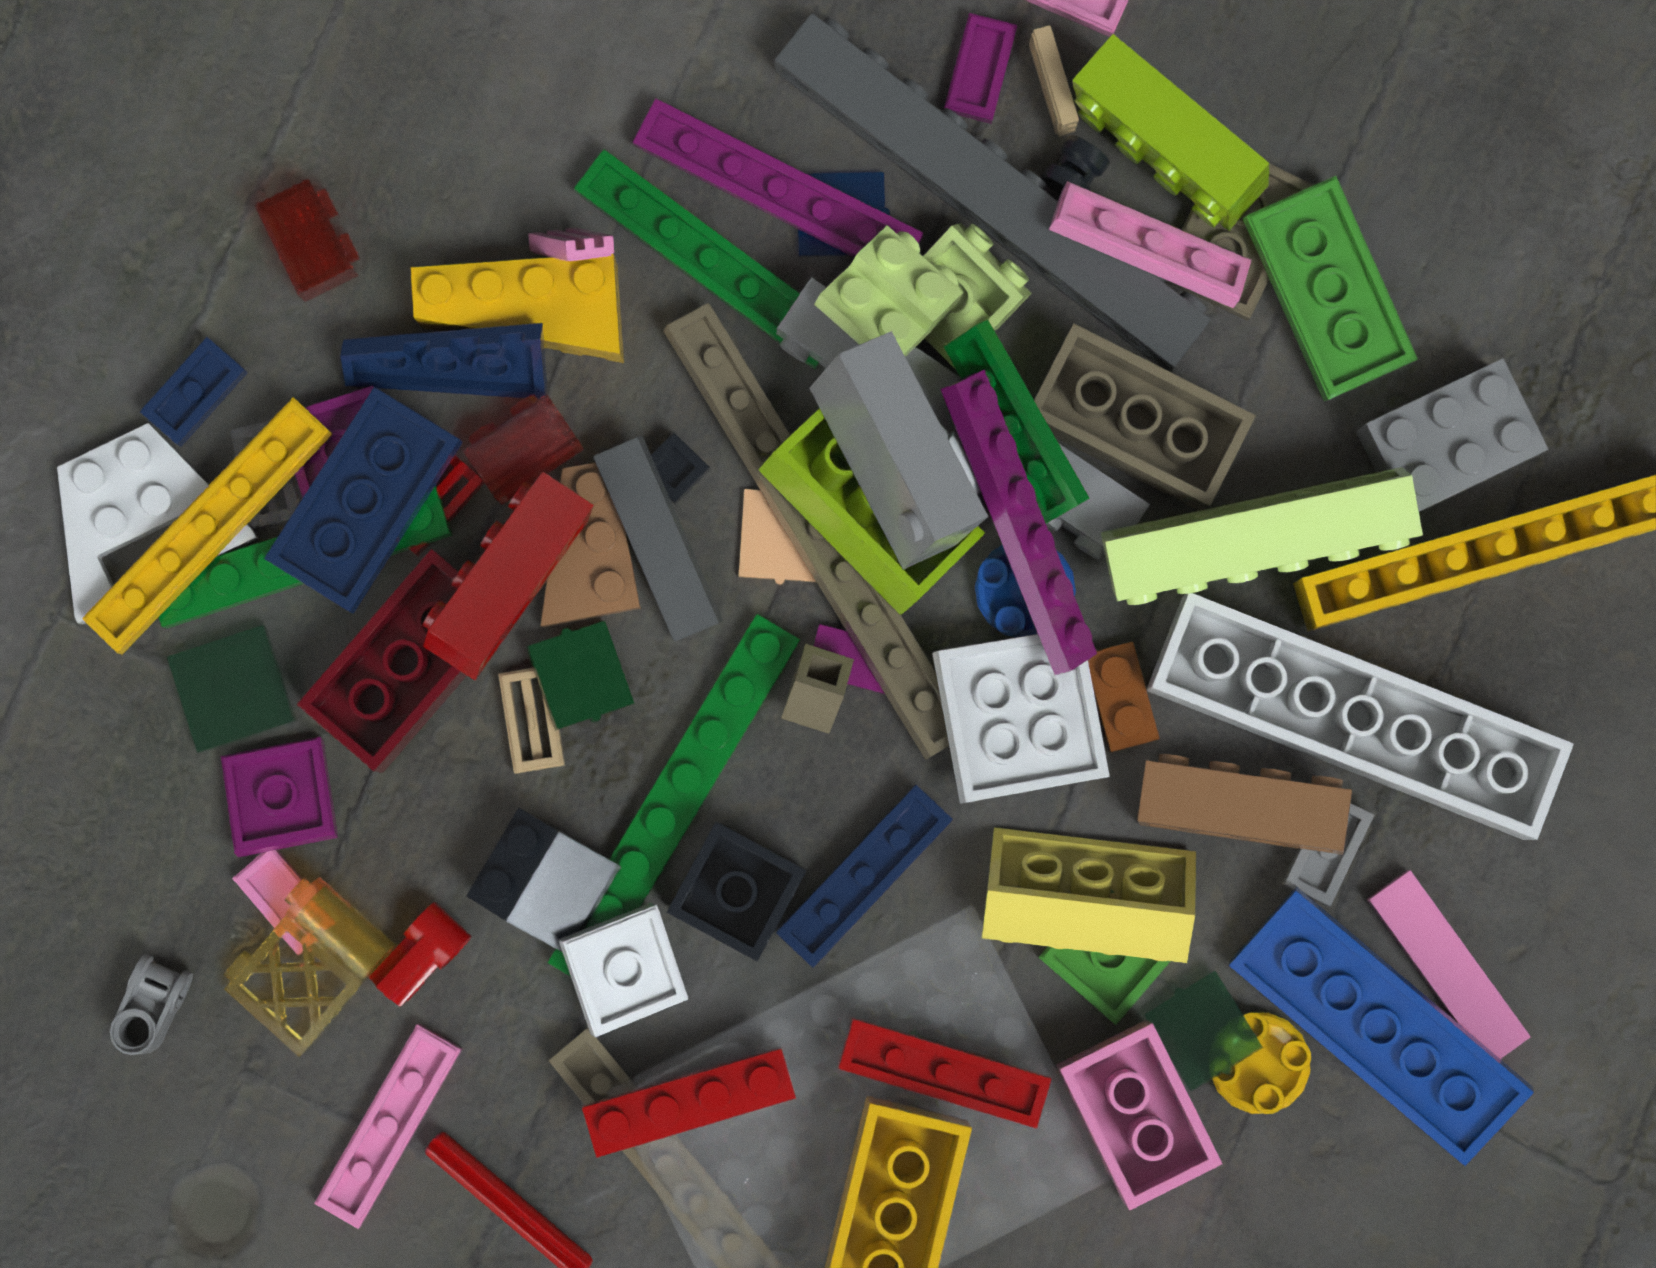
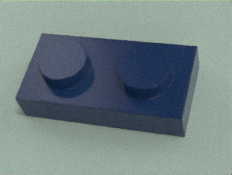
(193, 392)

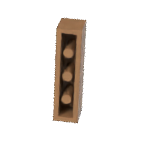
(1245, 806)

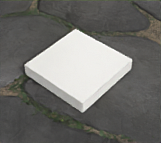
(623, 969)

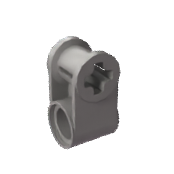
(149, 1002)

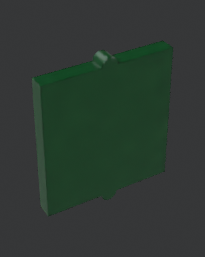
(580, 675)

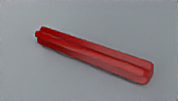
(506, 1203)

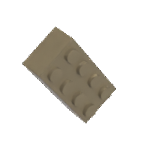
(1141, 418)

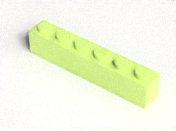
(1262, 535)

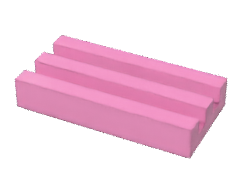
(572, 244)

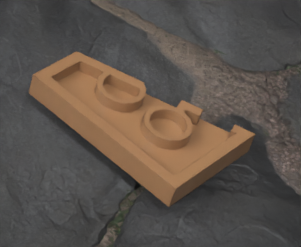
(598, 567)

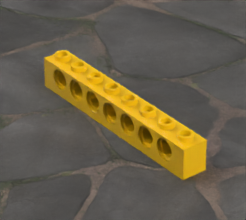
(1477, 554)

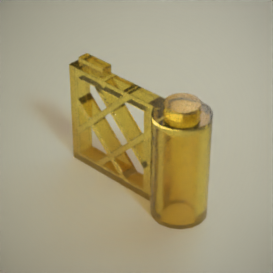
(330, 932)

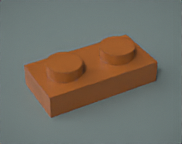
(1122, 698)

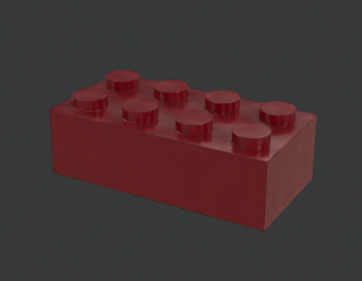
(385, 678)

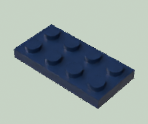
(363, 500)

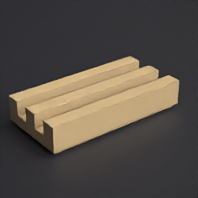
(1053, 81)
(538, 761)

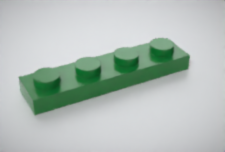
(1042, 457)

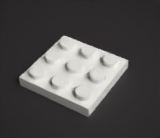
(1016, 721)

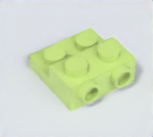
(989, 287)
(890, 291)

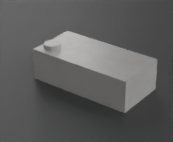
(897, 450)

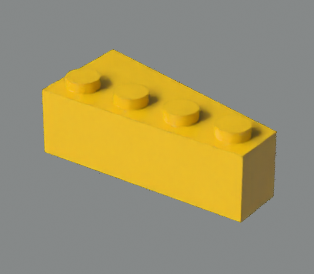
(571, 299)

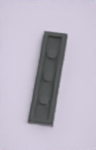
(658, 538)

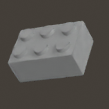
(1456, 435)

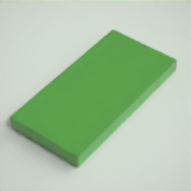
(1329, 288)

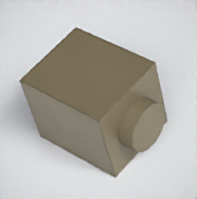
(817, 688)

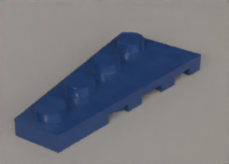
(465, 361)

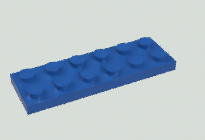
(1381, 1026)

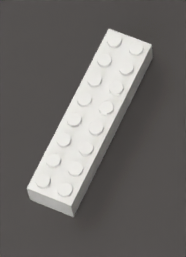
(1360, 717)

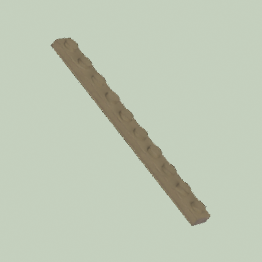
(865, 614)

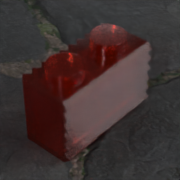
(307, 239)
(522, 447)

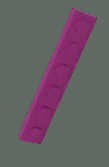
(762, 180)
(1019, 522)

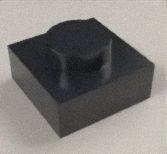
(678, 467)

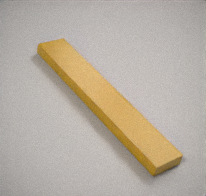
(207, 526)

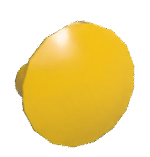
(1273, 1074)

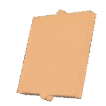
(765, 546)

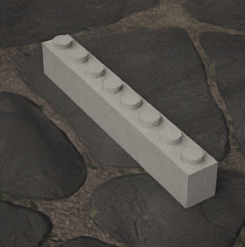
(1111, 506)

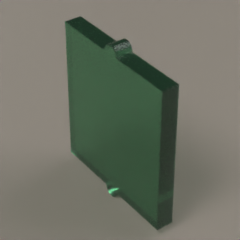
(1204, 1031)

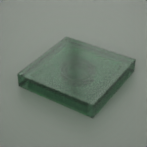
(231, 689)

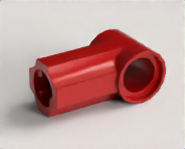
(428, 945)

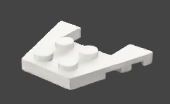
(119, 498)

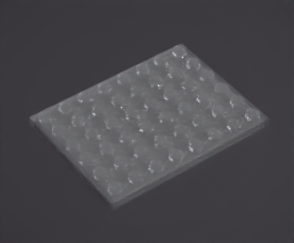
(774, 1178)

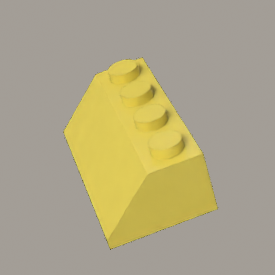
(1061, 897)

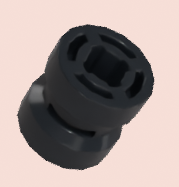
(1077, 164)

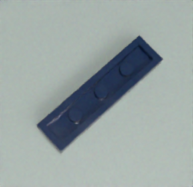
(864, 876)

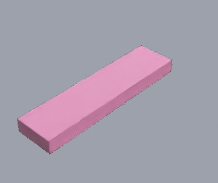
(1150, 244)
(1447, 964)
(388, 1126)

